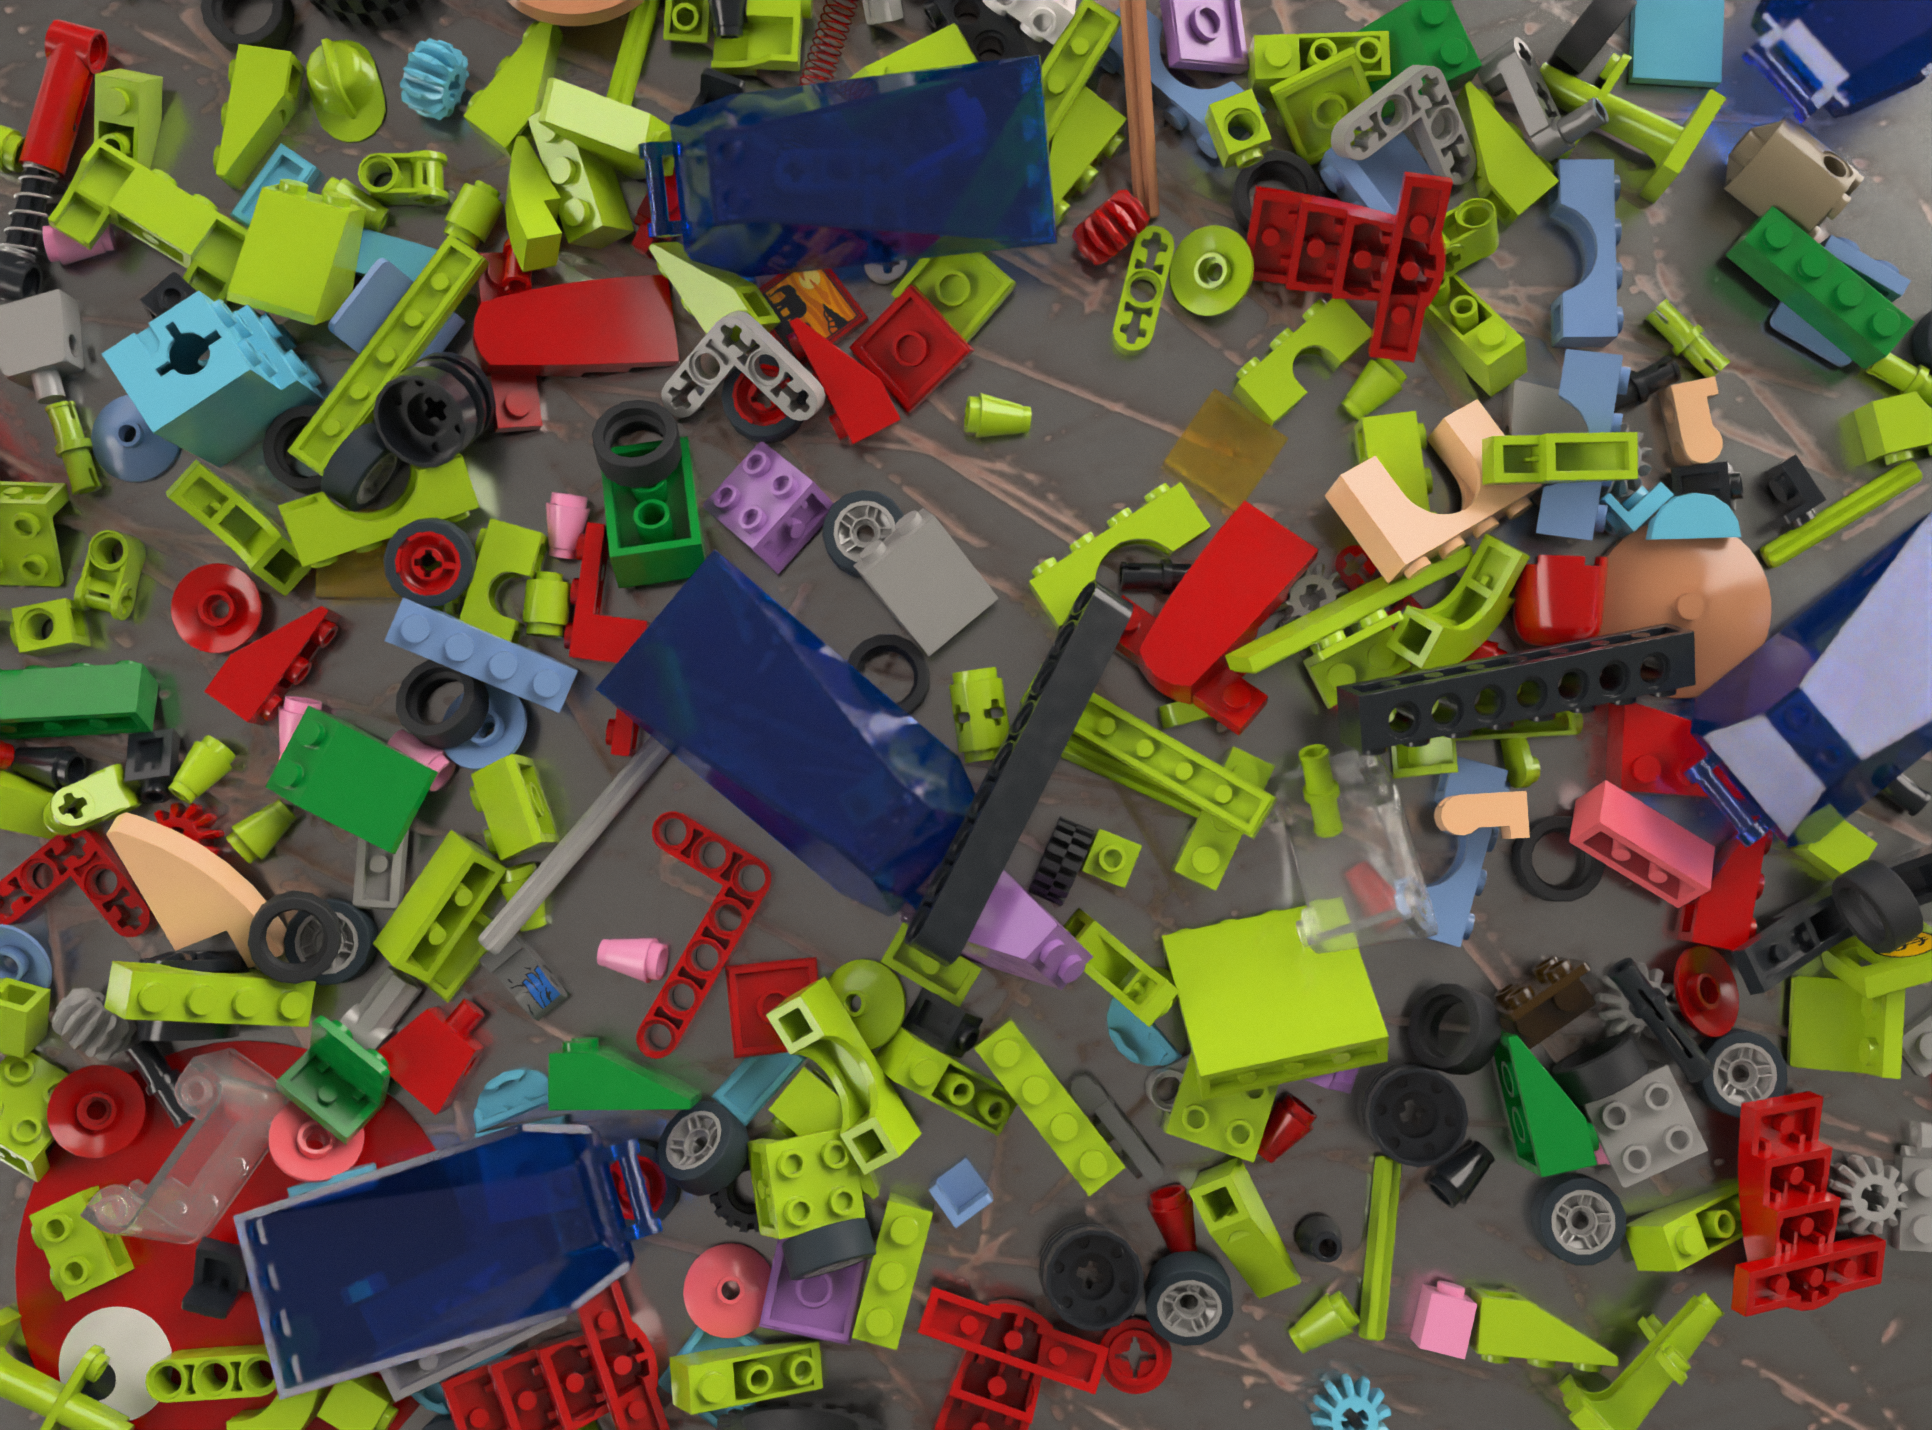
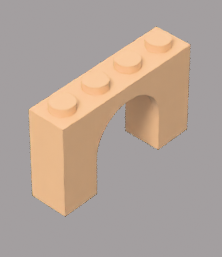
(1404, 536)

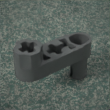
(1515, 69)

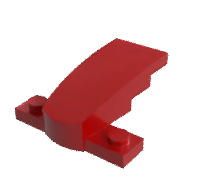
(1358, 253)
(566, 333)
(1216, 611)
(1791, 1215)
(1003, 1360)
(566, 1378)

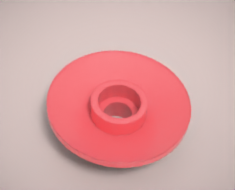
(288, 1147)
(704, 1285)

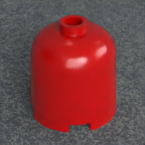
(1559, 599)

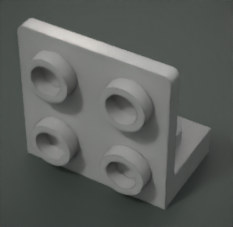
(1646, 1126)

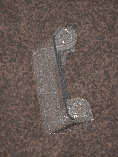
(1368, 878)
(211, 1162)

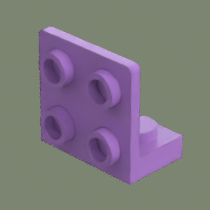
(769, 506)

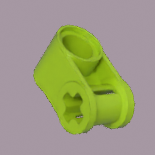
(414, 181)
(1469, 234)
(111, 578)
(96, 798)

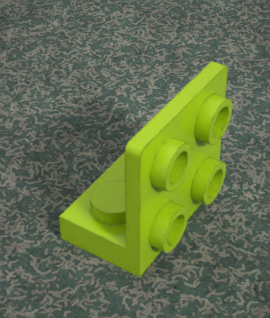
(28, 533)
(1355, 658)
(1843, 1030)
(23, 1112)
(1223, 1123)
(804, 1183)

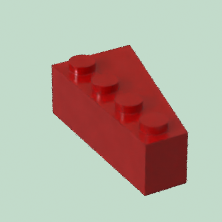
(1652, 751)

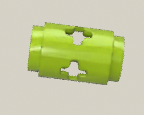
(977, 694)

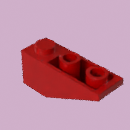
(852, 390)
(263, 672)
(1725, 913)

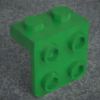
(337, 1080)

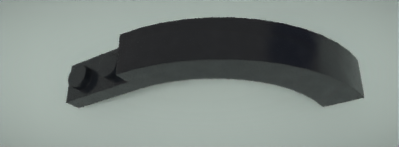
(1816, 926)

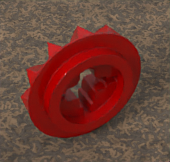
(1150, 1371)

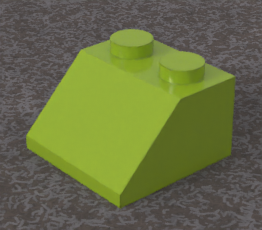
(513, 808)

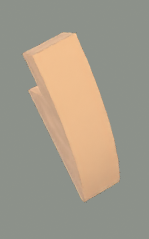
(190, 886)

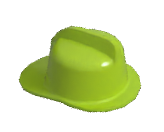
(345, 90)

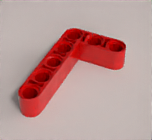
(710, 930)

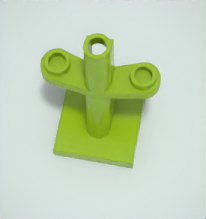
(1659, 138)
(1522, 767)
(1649, 1374)
(51, 1398)

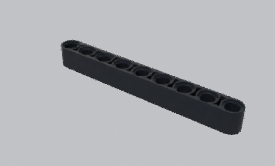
(1018, 774)

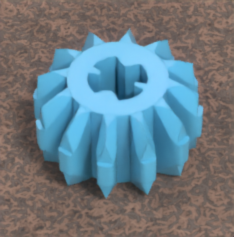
(434, 79)
(1359, 1398)

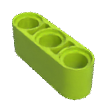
(199, 1378)

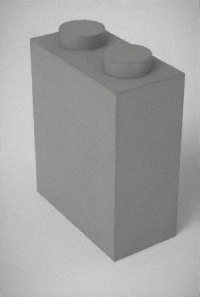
(925, 580)

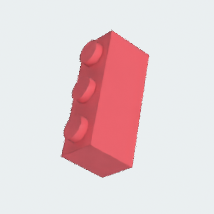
(1642, 844)

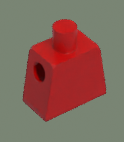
(435, 1054)

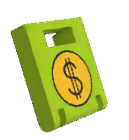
(1888, 971)

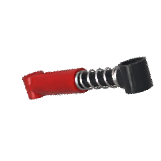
(72, 60)

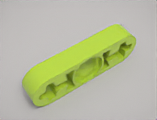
(1162, 263)

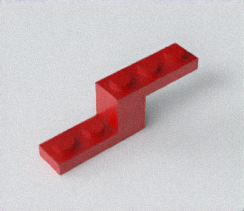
(601, 637)

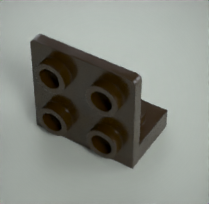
(1545, 1000)

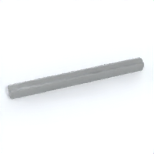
(573, 846)

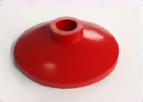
(196, 605)
(1706, 991)
(102, 1136)

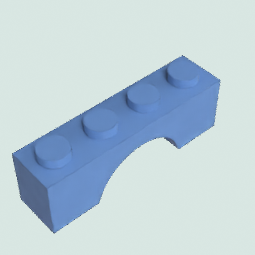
(1180, 104)
(1586, 204)
(1591, 387)
(481, 654)
(1455, 890)

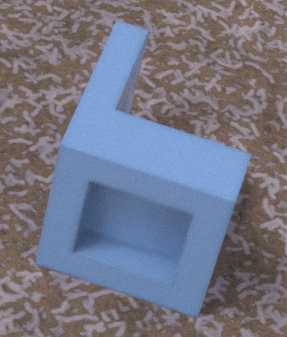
(960, 1191)

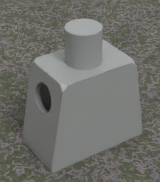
(41, 343)
(1537, 411)

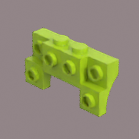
(768, 41)
(154, 210)

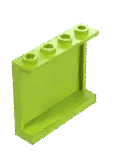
(1268, 1007)

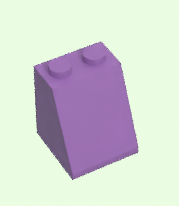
(1024, 938)

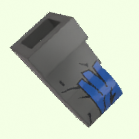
(526, 977)

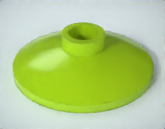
(1194, 268)
(880, 995)

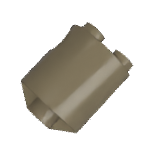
(1792, 172)

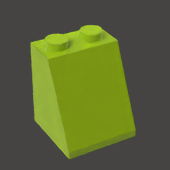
(299, 253)

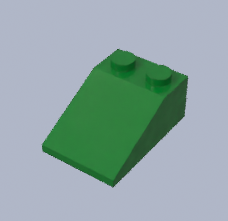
(1430, 36)
(654, 528)
(351, 779)
(606, 1078)
(1543, 1122)

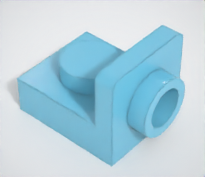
(1639, 507)

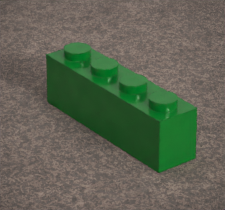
(1819, 288)
(77, 700)

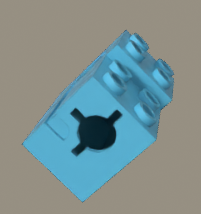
(220, 402)

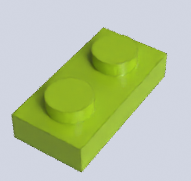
(947, 982)

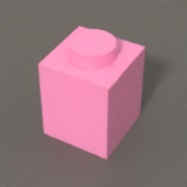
(1443, 1319)

